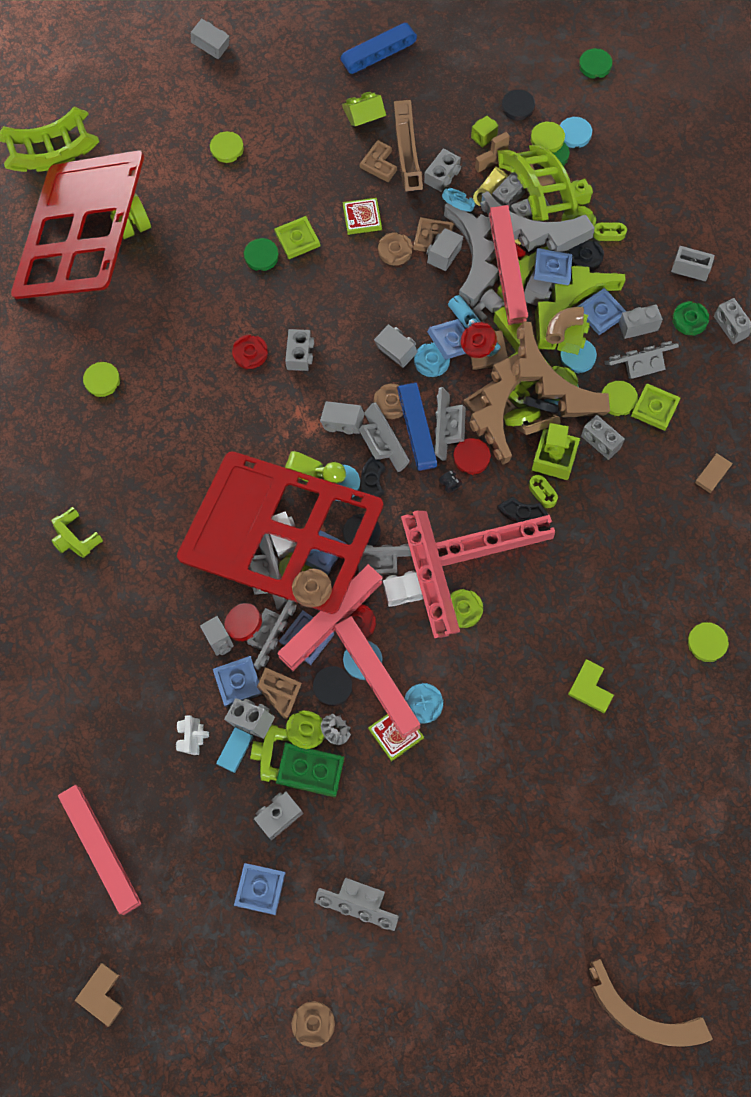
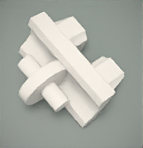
(193, 735)

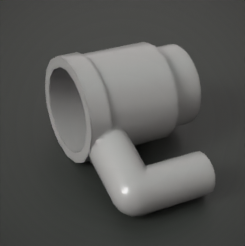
(490, 301)

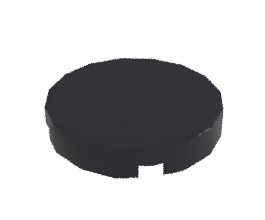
(518, 104)
(587, 254)
(539, 403)
(352, 526)
(332, 686)

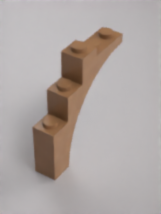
(549, 385)
(490, 419)

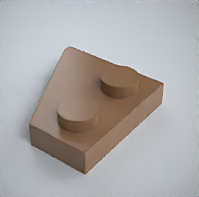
(279, 691)

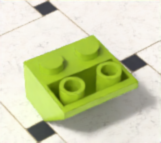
(364, 109)

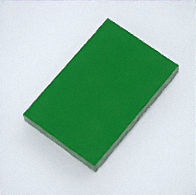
(310, 770)

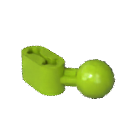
(332, 472)

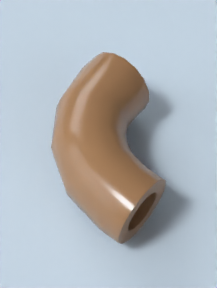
(561, 321)

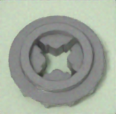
(332, 734)

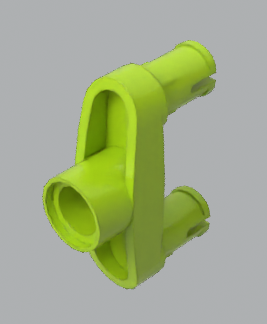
(66, 539)
(263, 752)

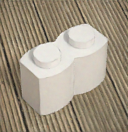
(402, 589)

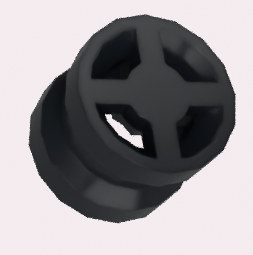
(450, 481)

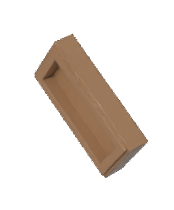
(713, 473)

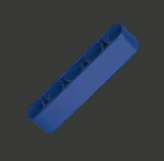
(378, 48)
(417, 426)

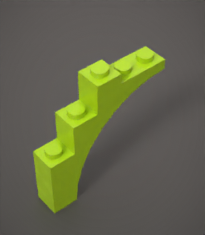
(526, 266)
(563, 296)

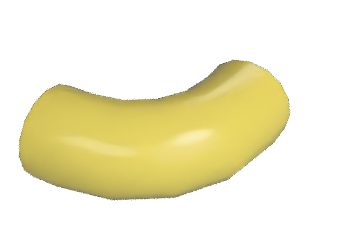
(492, 182)

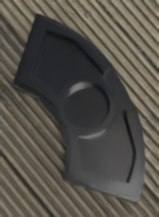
(371, 477)
(519, 511)

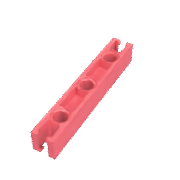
(508, 265)
(506, 538)
(433, 589)
(324, 623)
(377, 677)
(99, 850)

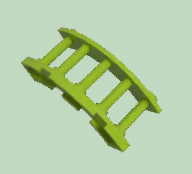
(43, 162)
(528, 178)

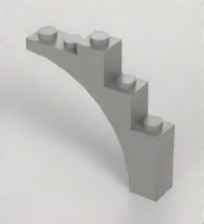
(557, 235)
(482, 273)

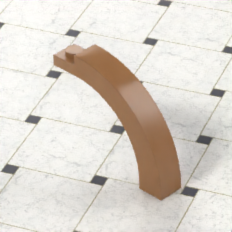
(406, 146)
(680, 1034)

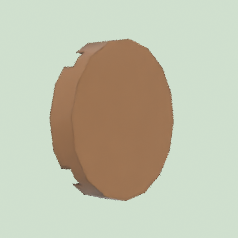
(395, 249)
(388, 401)
(312, 588)
(313, 1024)

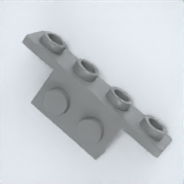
(643, 362)
(449, 424)
(382, 439)
(383, 558)
(267, 565)
(270, 628)
(360, 902)

